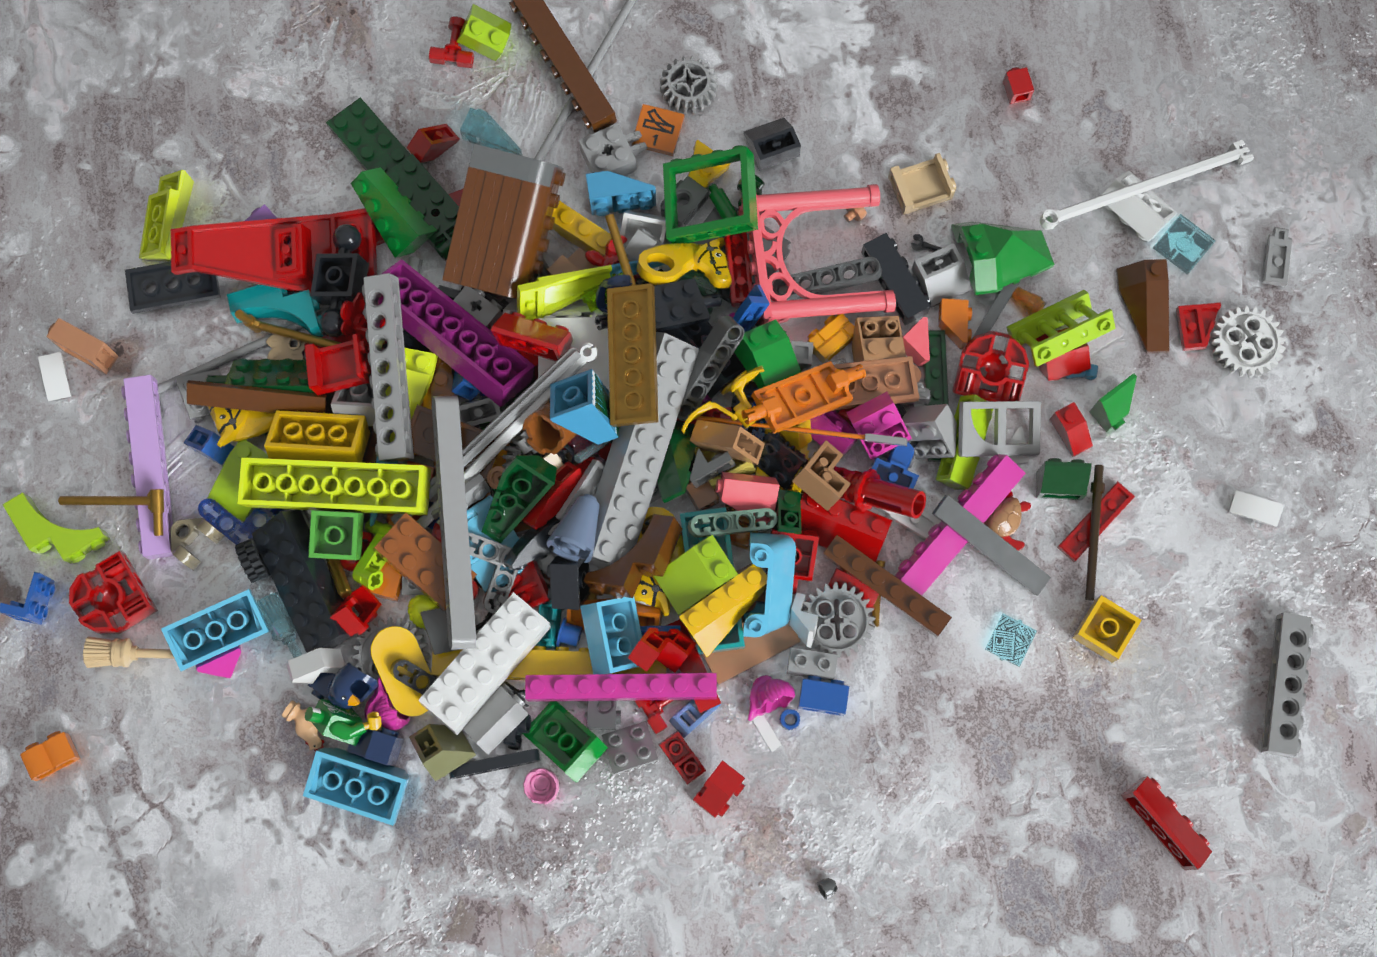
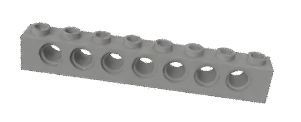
(396, 377)

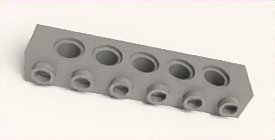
(1272, 740)

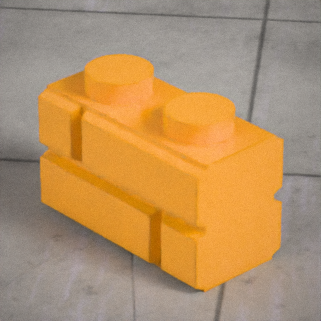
(832, 337)

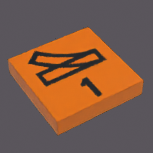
(659, 129)

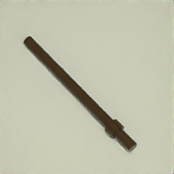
(1097, 489)

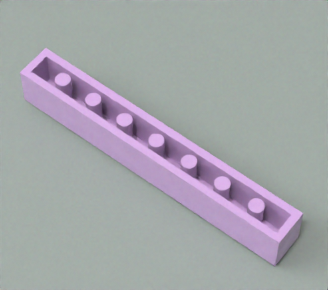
(148, 460)

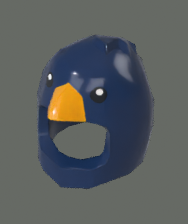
(350, 687)

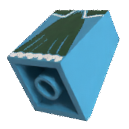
(583, 407)

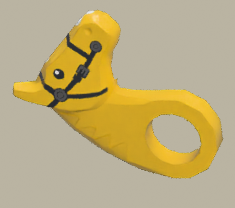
(239, 424)
(649, 590)

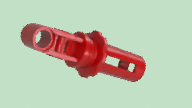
(869, 491)

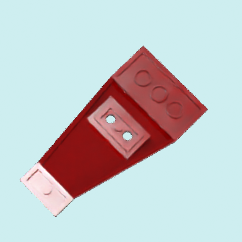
(260, 252)

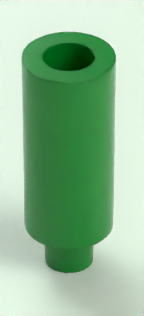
(721, 202)

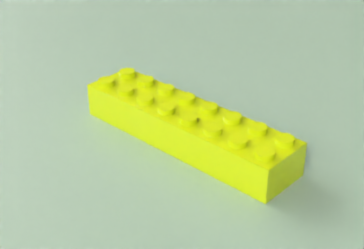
(334, 486)

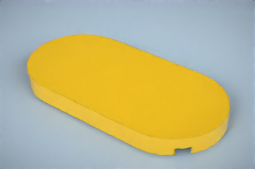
(395, 644)

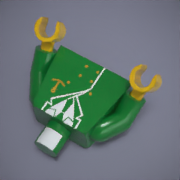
(340, 723)

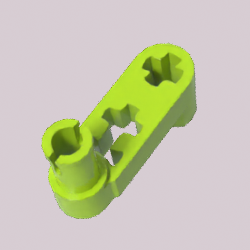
(368, 568)

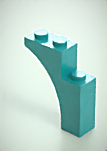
(274, 302)

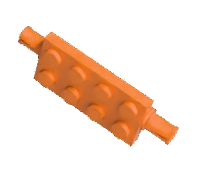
(803, 396)

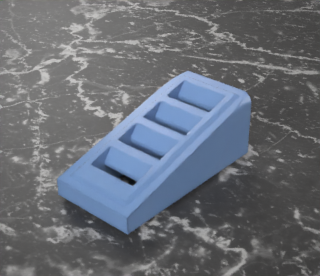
(679, 724)

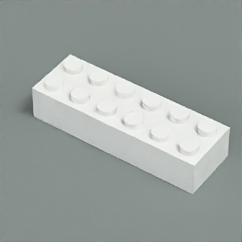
(481, 670)

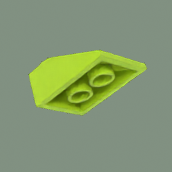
(227, 483)
(696, 575)

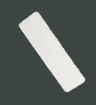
(767, 732)

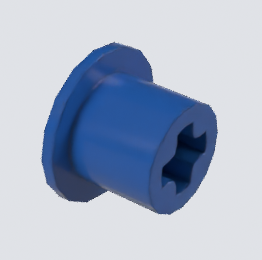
(569, 634)

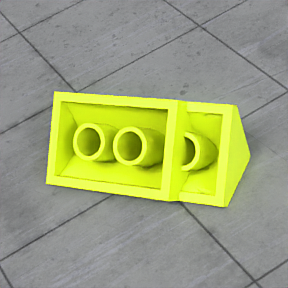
(165, 212)

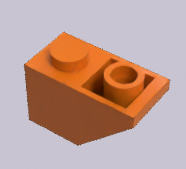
(954, 319)

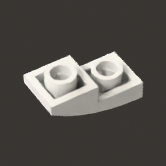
(54, 376)
(1256, 508)

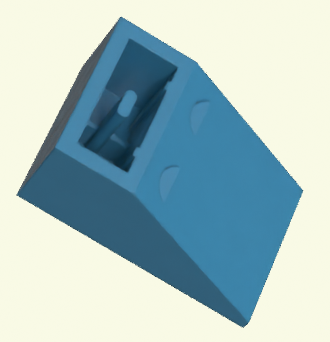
(618, 193)

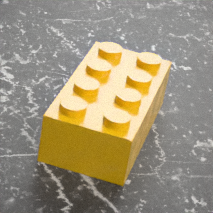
(317, 437)

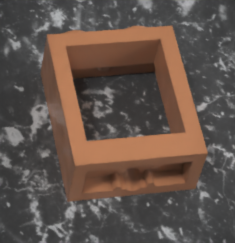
(82, 345)

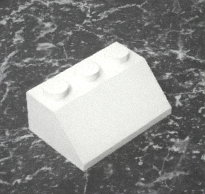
(1143, 212)

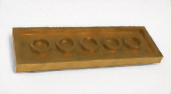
(632, 355)

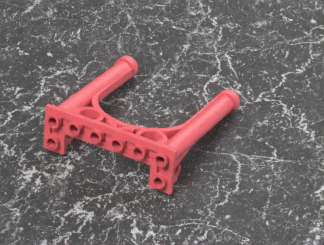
(812, 304)

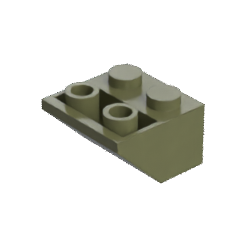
(441, 749)

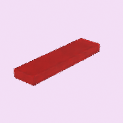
(1111, 505)

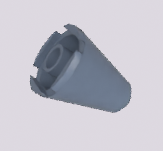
(577, 530)

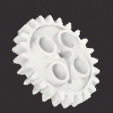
(1232, 351)

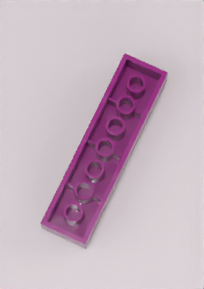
(459, 337)

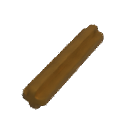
(339, 577)

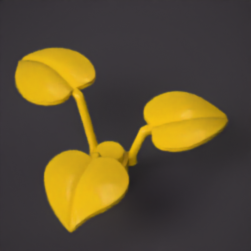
(735, 386)

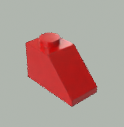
(432, 142)
(1072, 429)

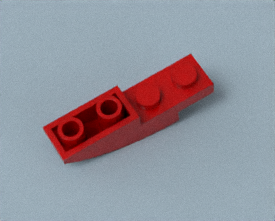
(551, 503)

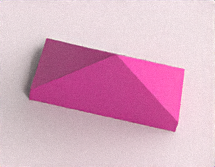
(221, 664)

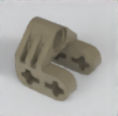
(179, 543)

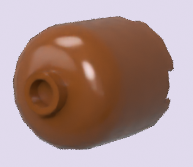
(544, 434)

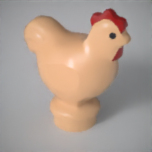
(303, 728)

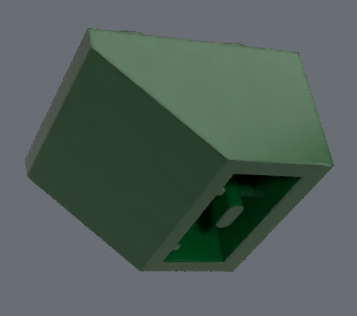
(1063, 479)

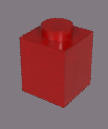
(1018, 85)

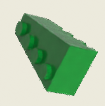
(391, 212)

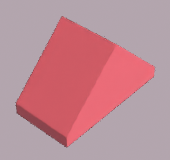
(917, 342)

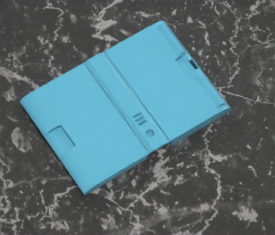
(476, 517)

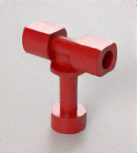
(452, 51)
(653, 711)

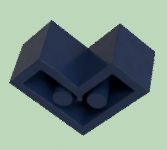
(378, 746)

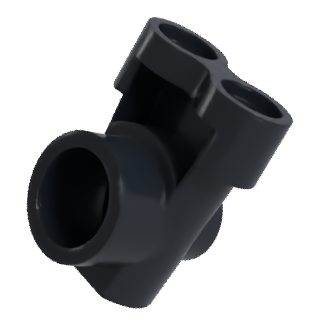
(514, 739)

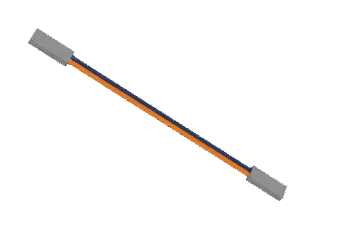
(867, 437)

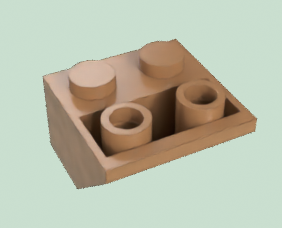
(877, 339)

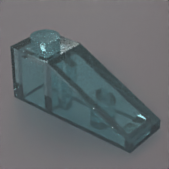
(485, 131)

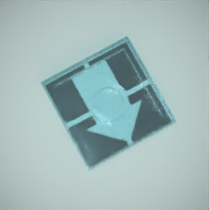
(1184, 244)

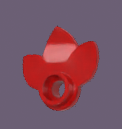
(352, 314)

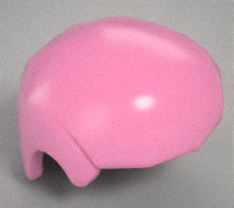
(541, 785)

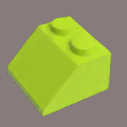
(485, 32)

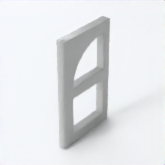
(974, 446)

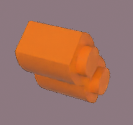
(50, 756)

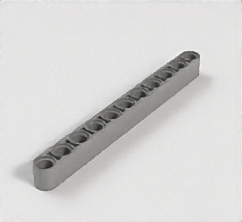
(453, 523)

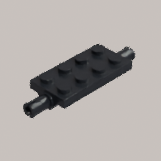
(677, 306)

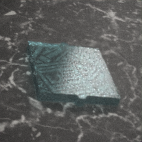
(1010, 640)

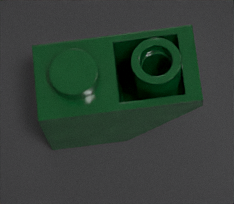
(788, 512)

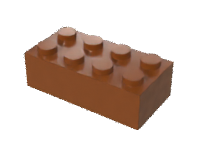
(416, 557)

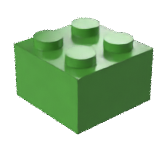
(336, 535)

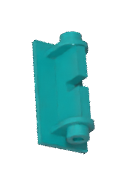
(554, 617)

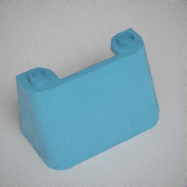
(778, 555)

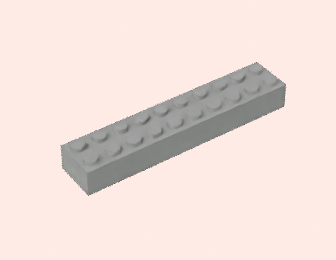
(639, 455)

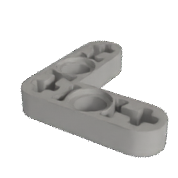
(497, 559)

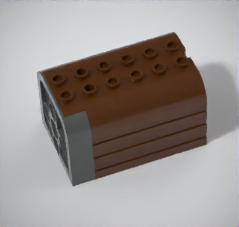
(503, 221)

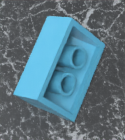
(611, 634)

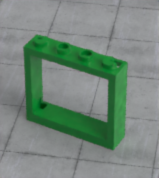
(717, 228)

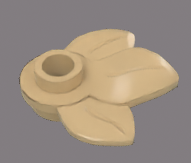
(282, 349)

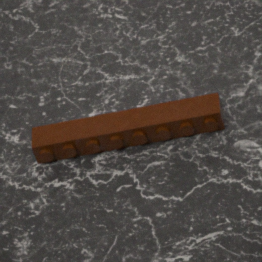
(565, 63)

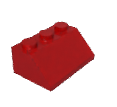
(532, 336)

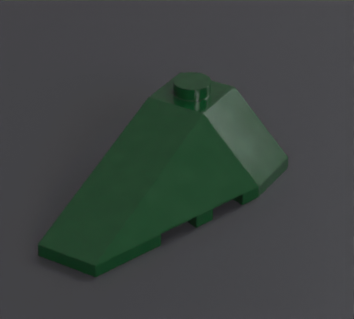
(676, 464)
(518, 491)

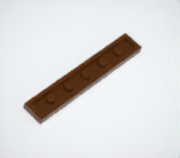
(253, 398)

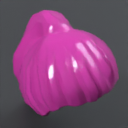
(768, 695)
(380, 703)

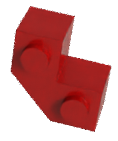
(667, 647)
(719, 790)

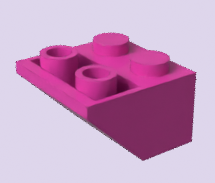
(880, 418)

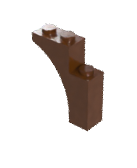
(646, 558)

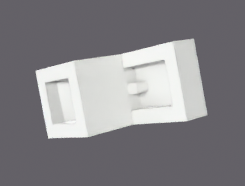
(802, 622)
(309, 665)

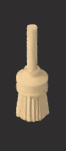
(117, 652)

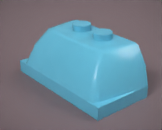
(215, 630)
(356, 784)

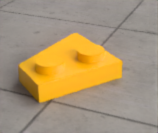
(707, 175)

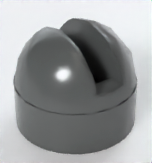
(827, 888)

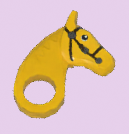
(683, 258)

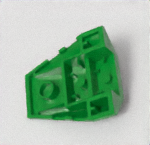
(1002, 254)

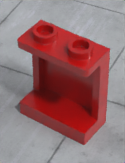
(337, 365)

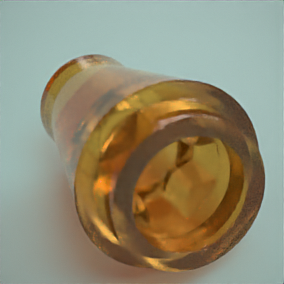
(1028, 301)

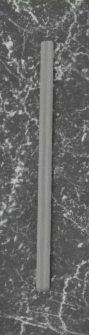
(510, 413)

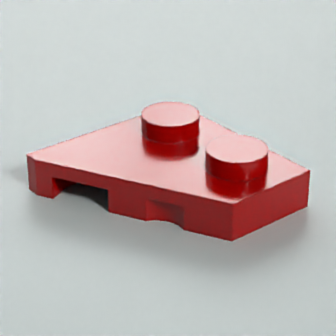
(1196, 324)

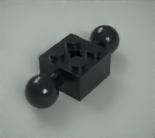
(338, 277)

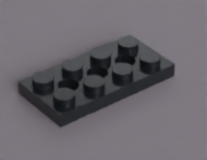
(162, 296)

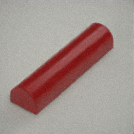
(739, 267)

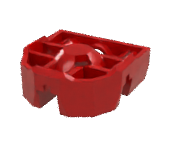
(997, 372)
(133, 607)

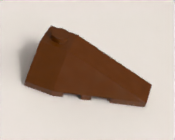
(1146, 295)

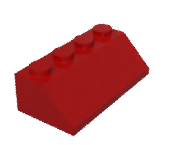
(860, 529)
(1167, 823)

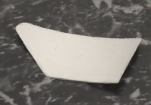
(1018, 438)

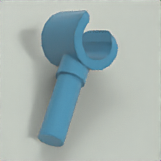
(1089, 374)

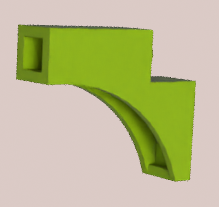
(41, 534)

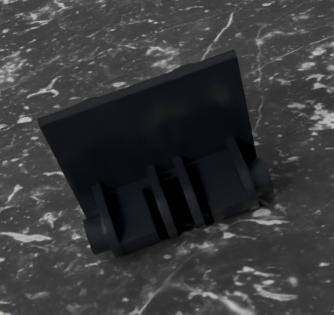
(779, 460)

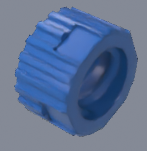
(784, 724)

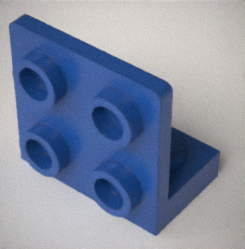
(36, 602)

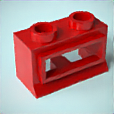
(364, 603)

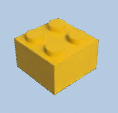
(1106, 629)

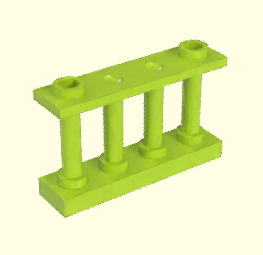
(1055, 316)

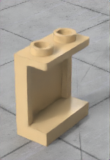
(922, 184)

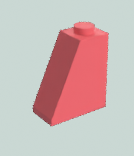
(748, 492)

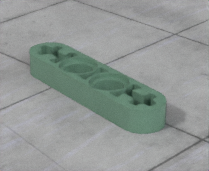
(732, 522)

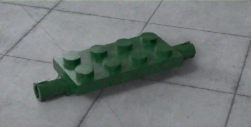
(267, 373)

